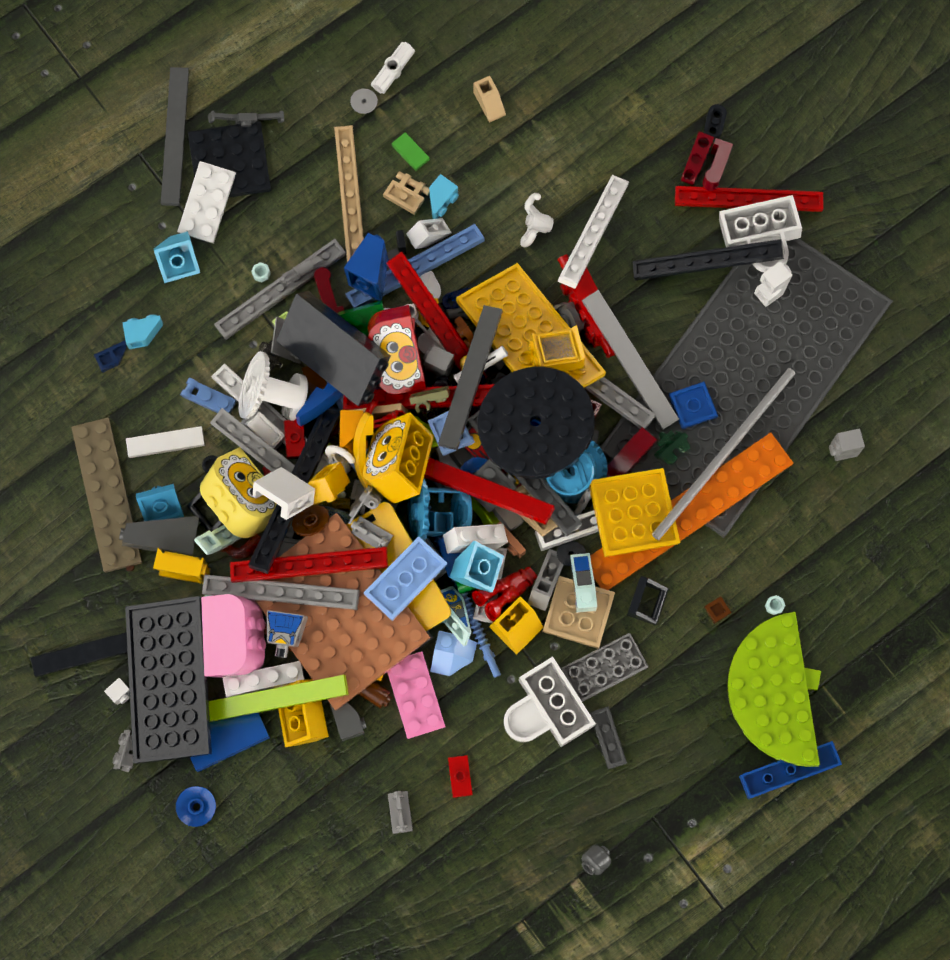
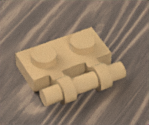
(404, 197)

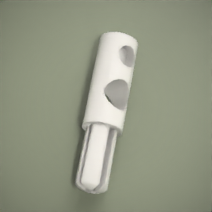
(581, 505)

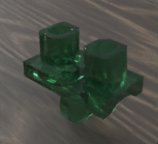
(678, 441)

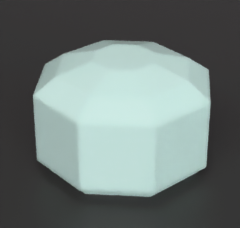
(261, 272)
(775, 605)

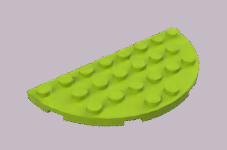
(772, 694)

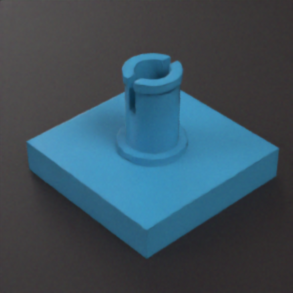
(160, 503)

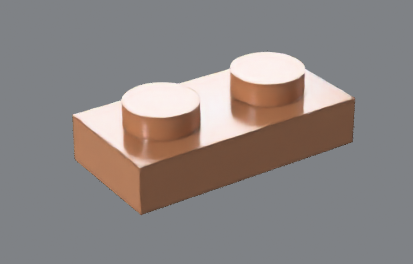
(514, 546)

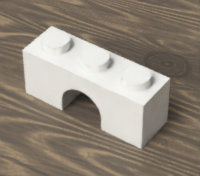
(773, 283)
(461, 537)

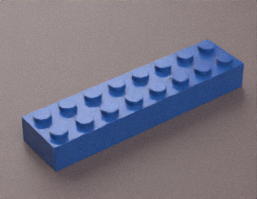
(783, 773)

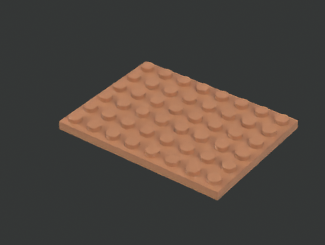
(347, 641)

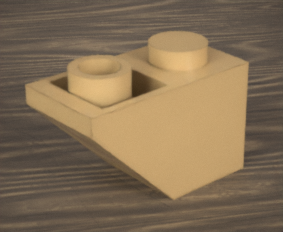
(489, 98)

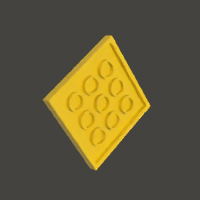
(630, 511)

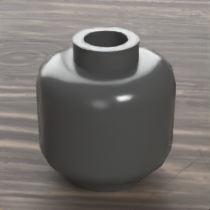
(596, 860)

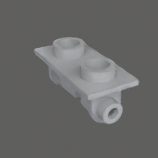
(371, 533)
(123, 758)
(400, 812)

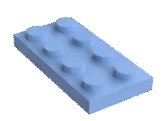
(405, 578)

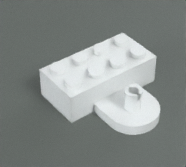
(762, 223)
(549, 706)

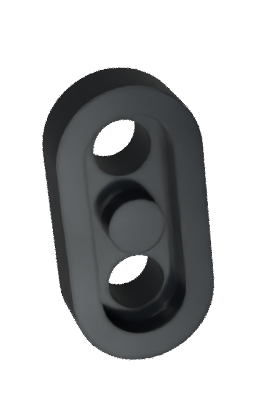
(714, 123)

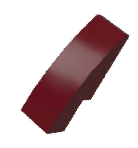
(631, 453)

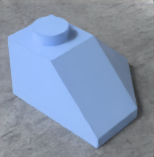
(451, 654)

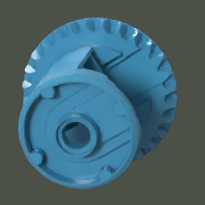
(590, 466)
(437, 523)

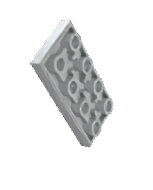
(605, 667)

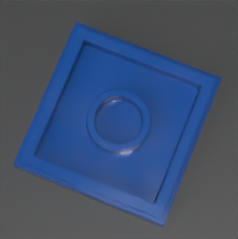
(693, 405)

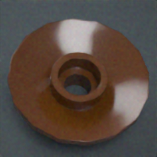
(311, 520)

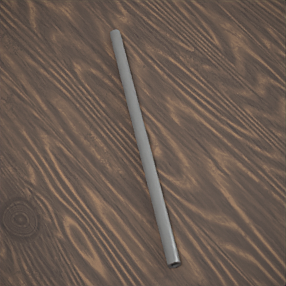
(723, 454)

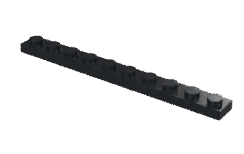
(304, 470)

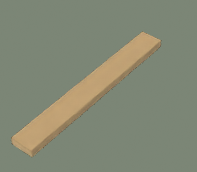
(349, 188)

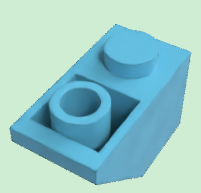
(441, 194)
(141, 331)

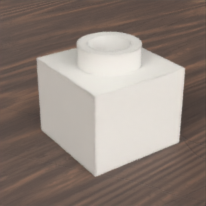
(118, 692)

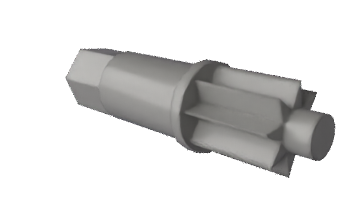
(301, 270)

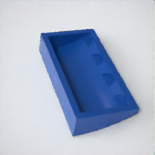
(231, 737)

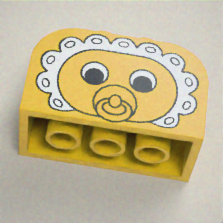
(398, 458)

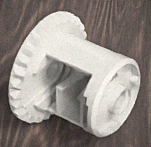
(260, 387)

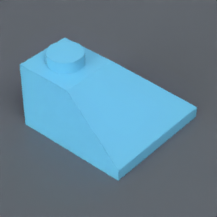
(176, 257)
(477, 567)

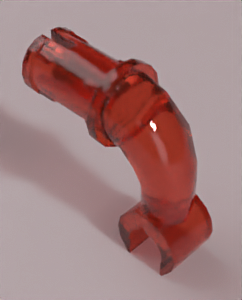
(245, 550)

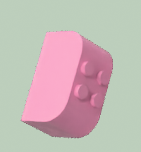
(232, 635)

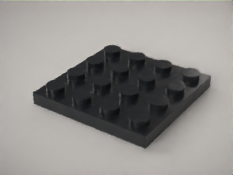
(236, 150)

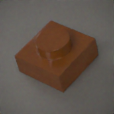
(717, 610)

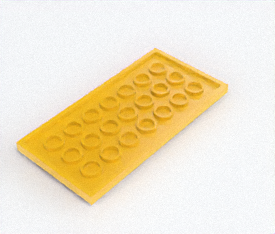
(523, 313)

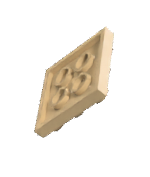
(579, 627)

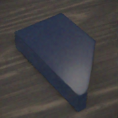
(111, 356)

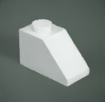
(428, 232)

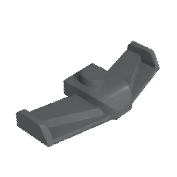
(246, 119)

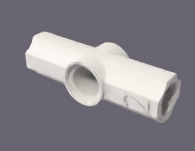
(399, 60)

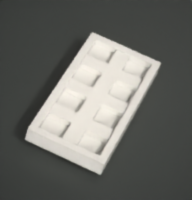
(206, 202)

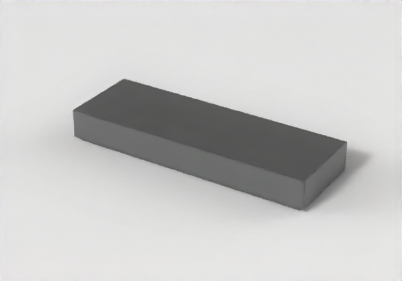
(608, 738)

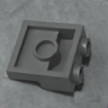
(495, 474)

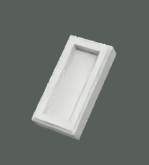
(264, 429)

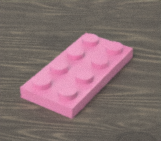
(415, 696)

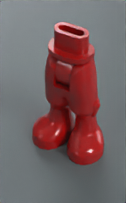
(510, 588)

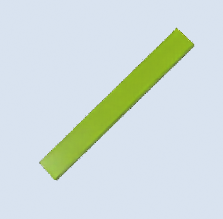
(278, 698)

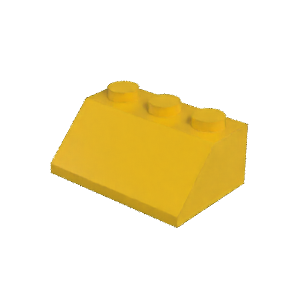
(303, 722)

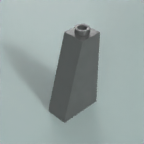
(168, 535)

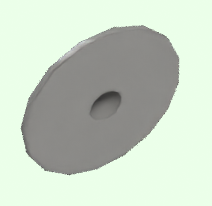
(364, 101)

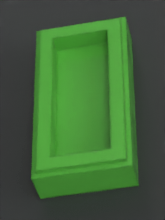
(410, 151)

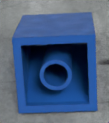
(368, 267)

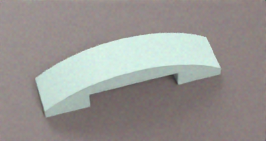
(216, 540)

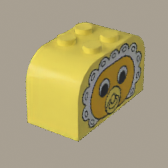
(230, 494)

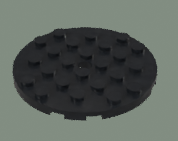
(541, 449)

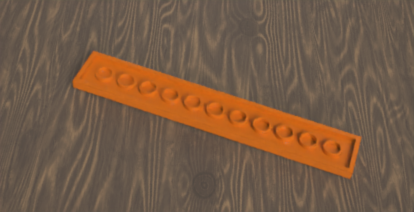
(723, 490)

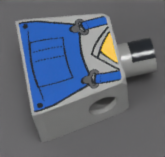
(285, 630)

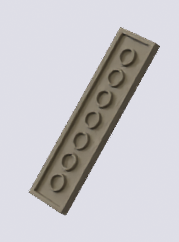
(105, 492)

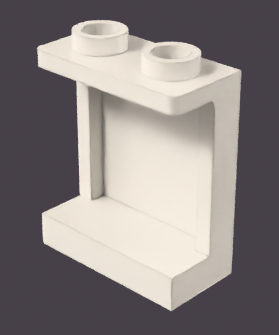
(285, 490)

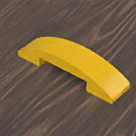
(364, 428)

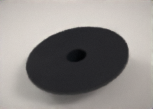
(567, 549)

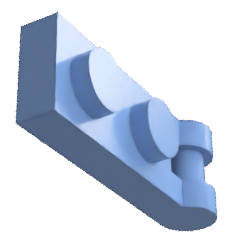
(208, 397)

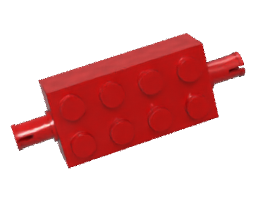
(585, 288)

